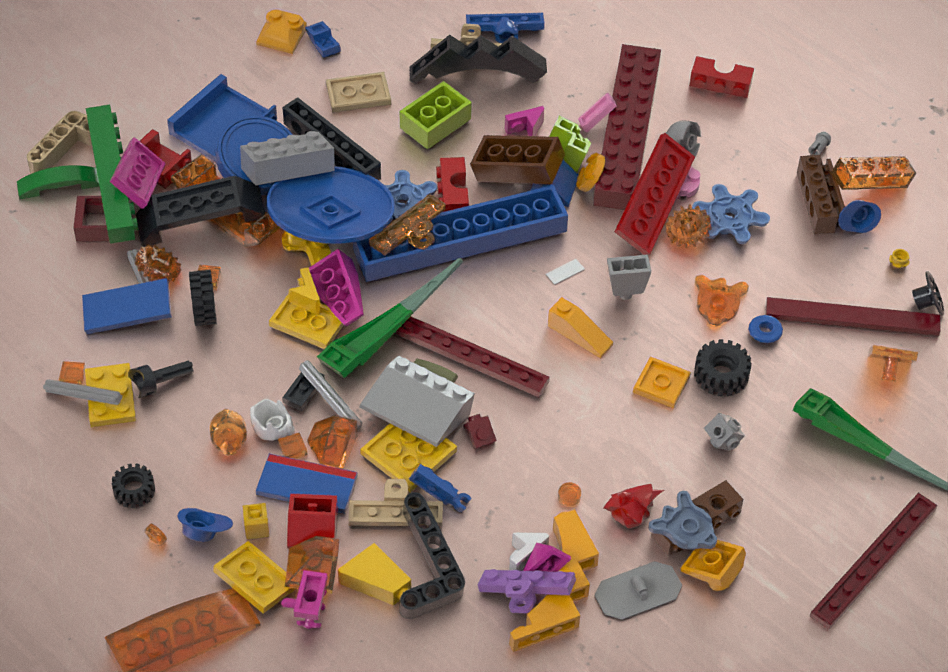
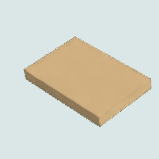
(358, 92)

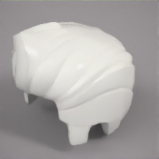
(271, 420)

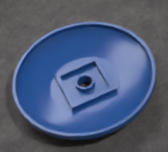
(331, 206)

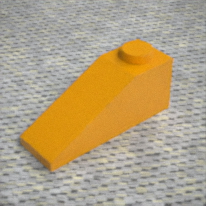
(578, 327)

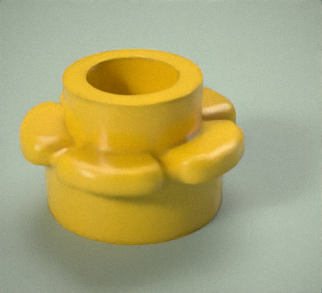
(899, 258)

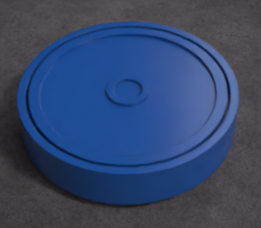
(240, 133)

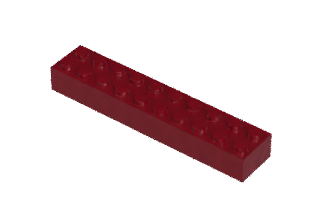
(627, 126)

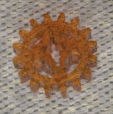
(698, 222)
(157, 263)

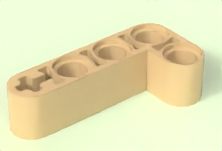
(58, 141)

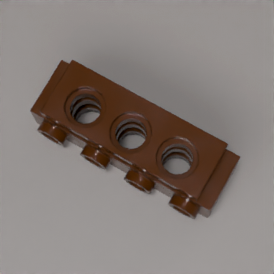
(820, 193)

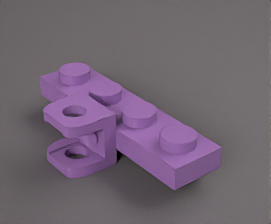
(525, 584)

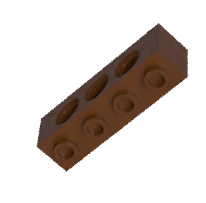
(722, 497)

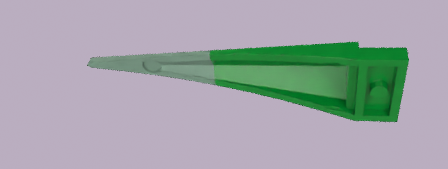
(359, 345)
(835, 420)

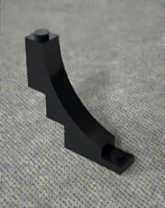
(454, 56)

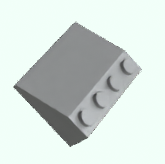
(418, 401)

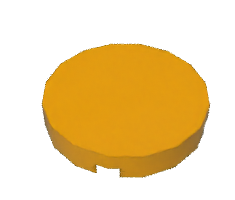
(589, 176)

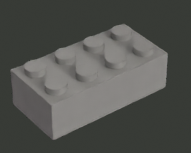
(287, 158)

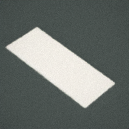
(565, 271)

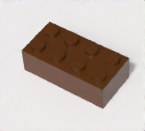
(517, 159)

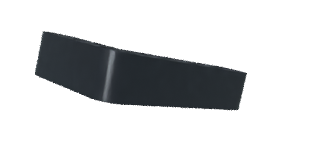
(433, 557)

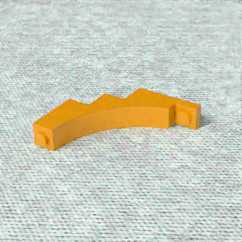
(558, 612)

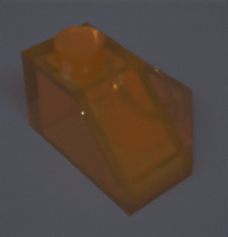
(333, 440)

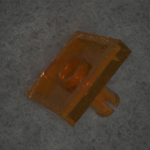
(892, 357)

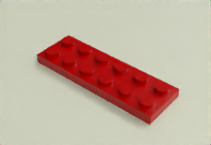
(654, 194)

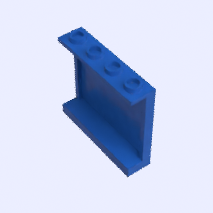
(210, 112)

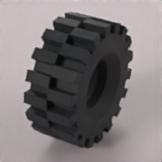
(202, 297)
(722, 355)

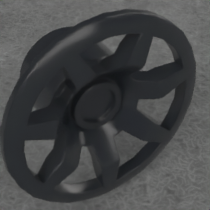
(926, 297)

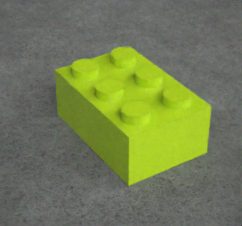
(435, 115)

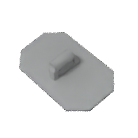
(638, 590)

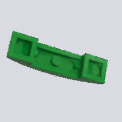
(57, 177)

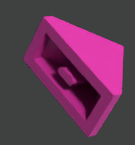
(546, 559)

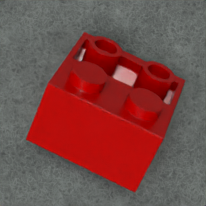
(311, 517)

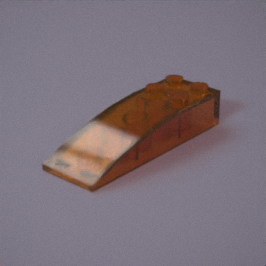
(181, 632)

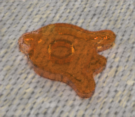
(717, 300)

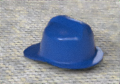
(859, 216)
(202, 525)

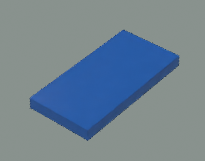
(126, 306)

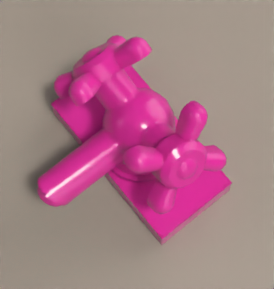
(308, 599)

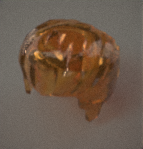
(228, 431)

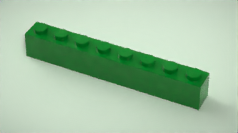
(107, 157)

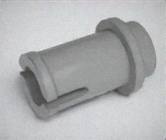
(822, 140)

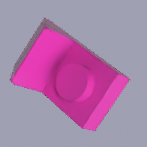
(527, 120)

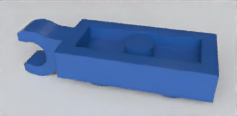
(439, 488)

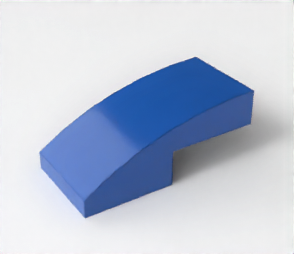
(322, 39)

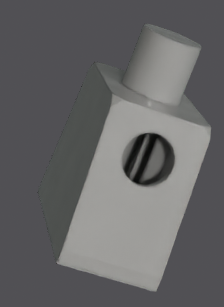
(629, 275)

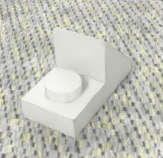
(524, 544)

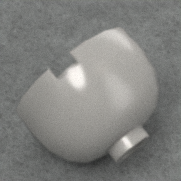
(686, 135)

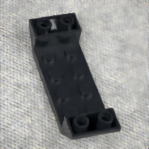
(198, 204)

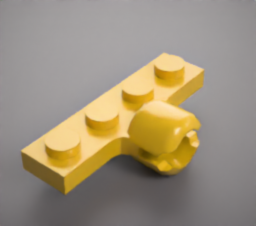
(315, 250)

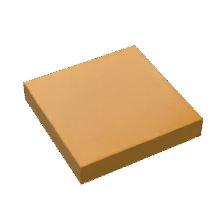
(661, 382)

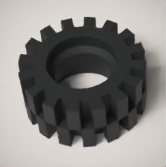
(133, 496)

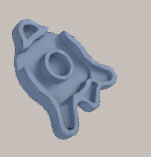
(685, 525)

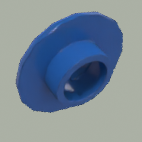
(768, 322)

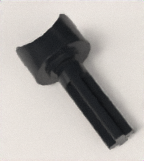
(147, 380)

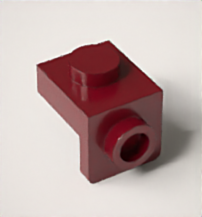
(480, 430)

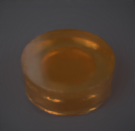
(569, 494)
(155, 534)

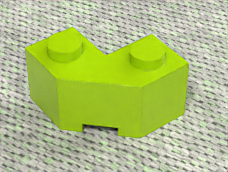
(573, 143)

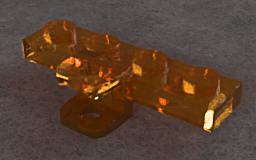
(412, 224)

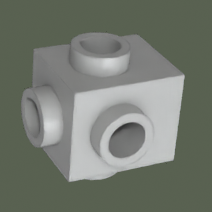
(724, 432)

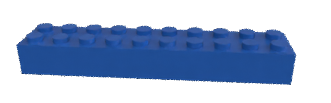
(471, 232)

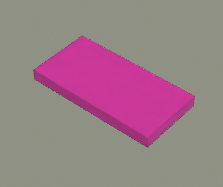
(137, 172)

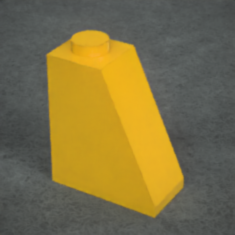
(375, 575)

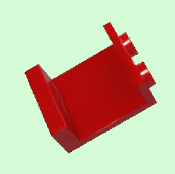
(172, 160)

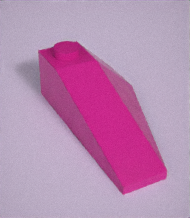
(338, 286)

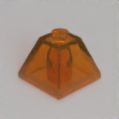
(314, 555)

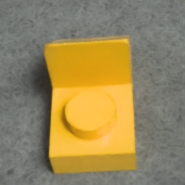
(305, 294)
(255, 521)

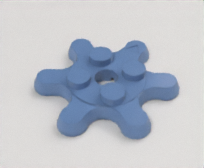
(405, 190)
(736, 205)

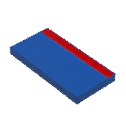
(294, 476)

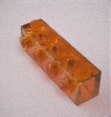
(873, 172)

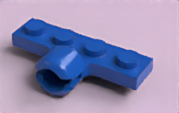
(507, 24)

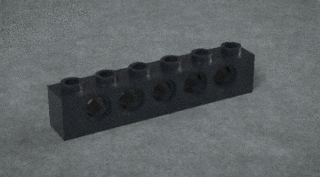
(347, 153)

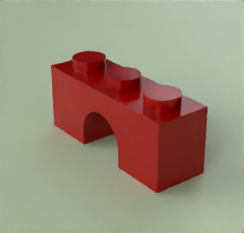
(733, 83)
(452, 174)

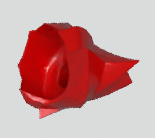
(632, 505)

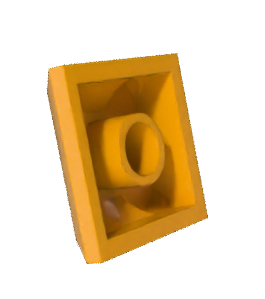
(282, 31)
(716, 565)

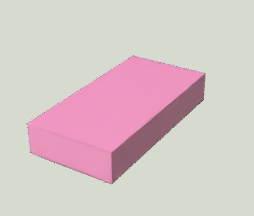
(597, 112)

